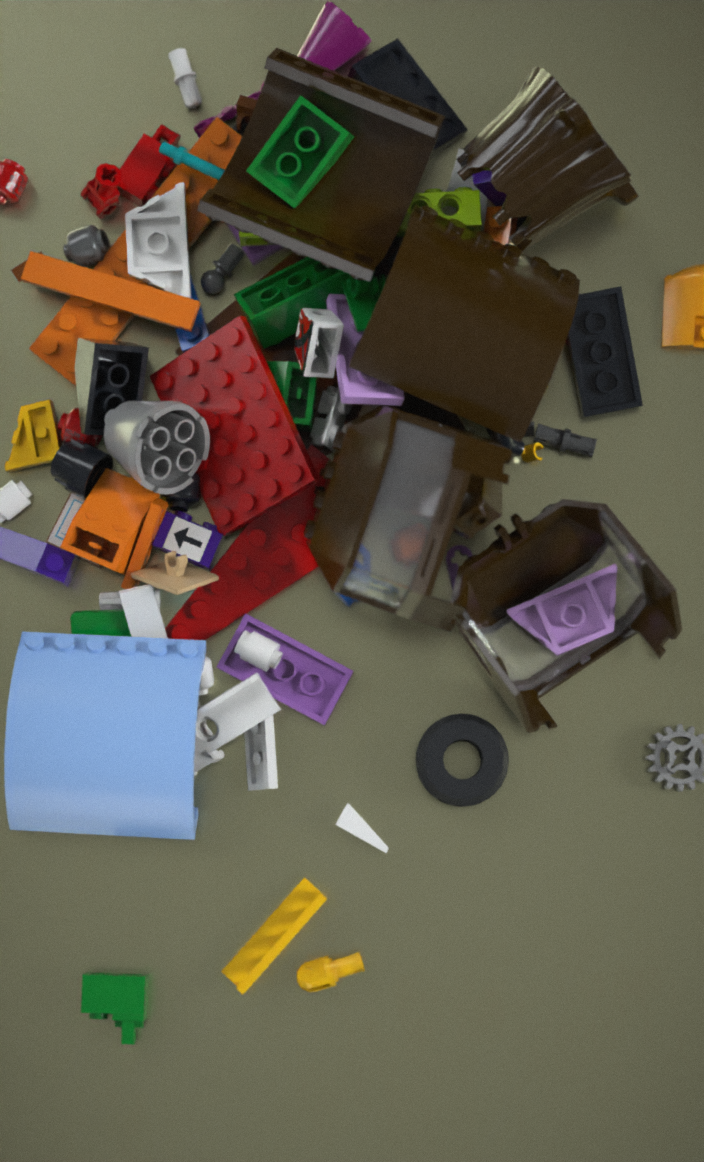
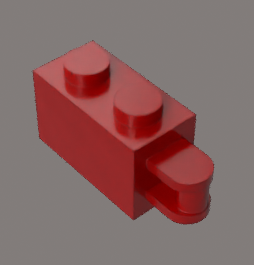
(146, 167)

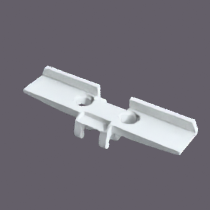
(233, 715)

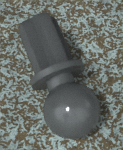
(213, 280)

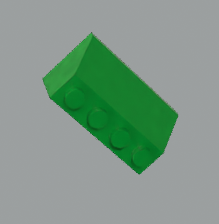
(276, 301)

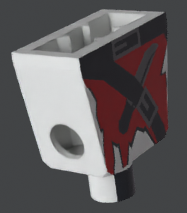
(318, 333)

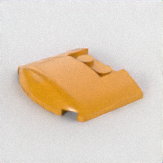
(684, 309)

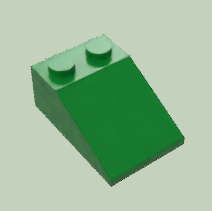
(299, 152)

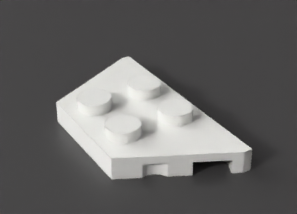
(160, 242)

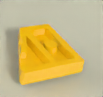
(35, 438)

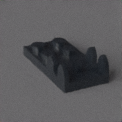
(603, 354)

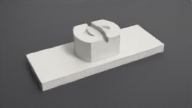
(142, 612)

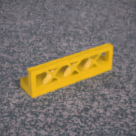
(274, 935)

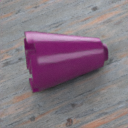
(333, 38)

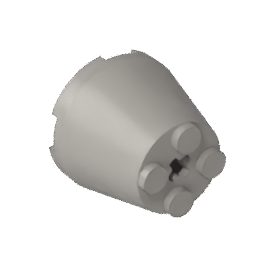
(157, 442)

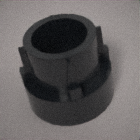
(79, 467)

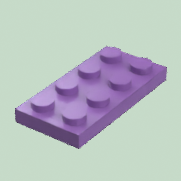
(302, 677)

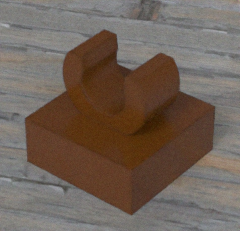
(245, 108)

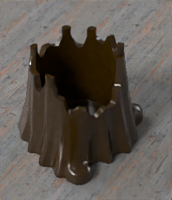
(546, 161)

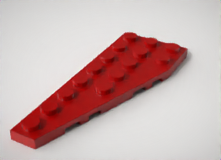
(254, 567)

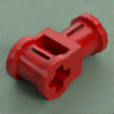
(102, 190)

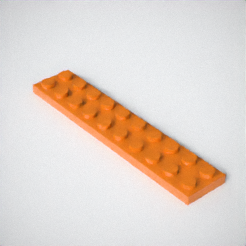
(89, 320)

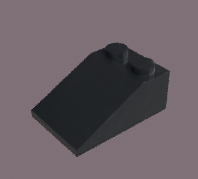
(106, 377)

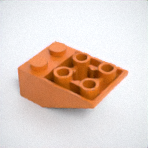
(110, 521)

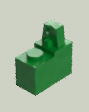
(117, 994)

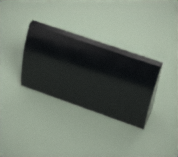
(397, 73)

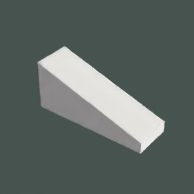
(354, 824)

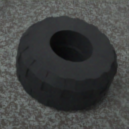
(492, 754)

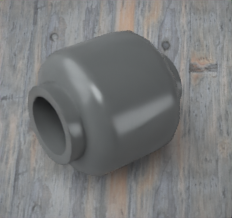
(86, 246)

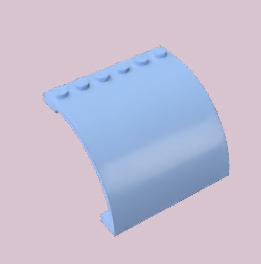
(103, 735)

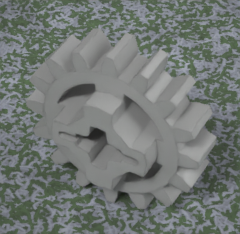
(669, 747)

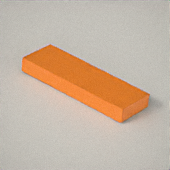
(144, 544)

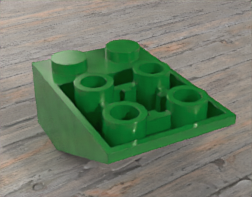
(297, 392)

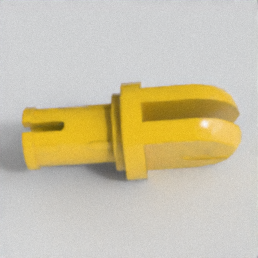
(325, 971)

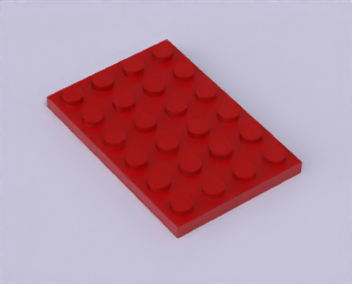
(254, 443)

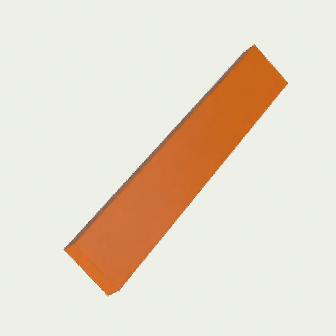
(110, 291)

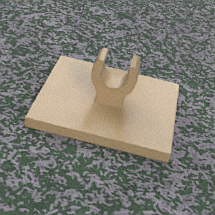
(175, 575)

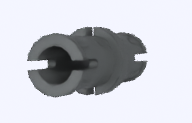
(565, 440)

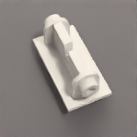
(325, 429)

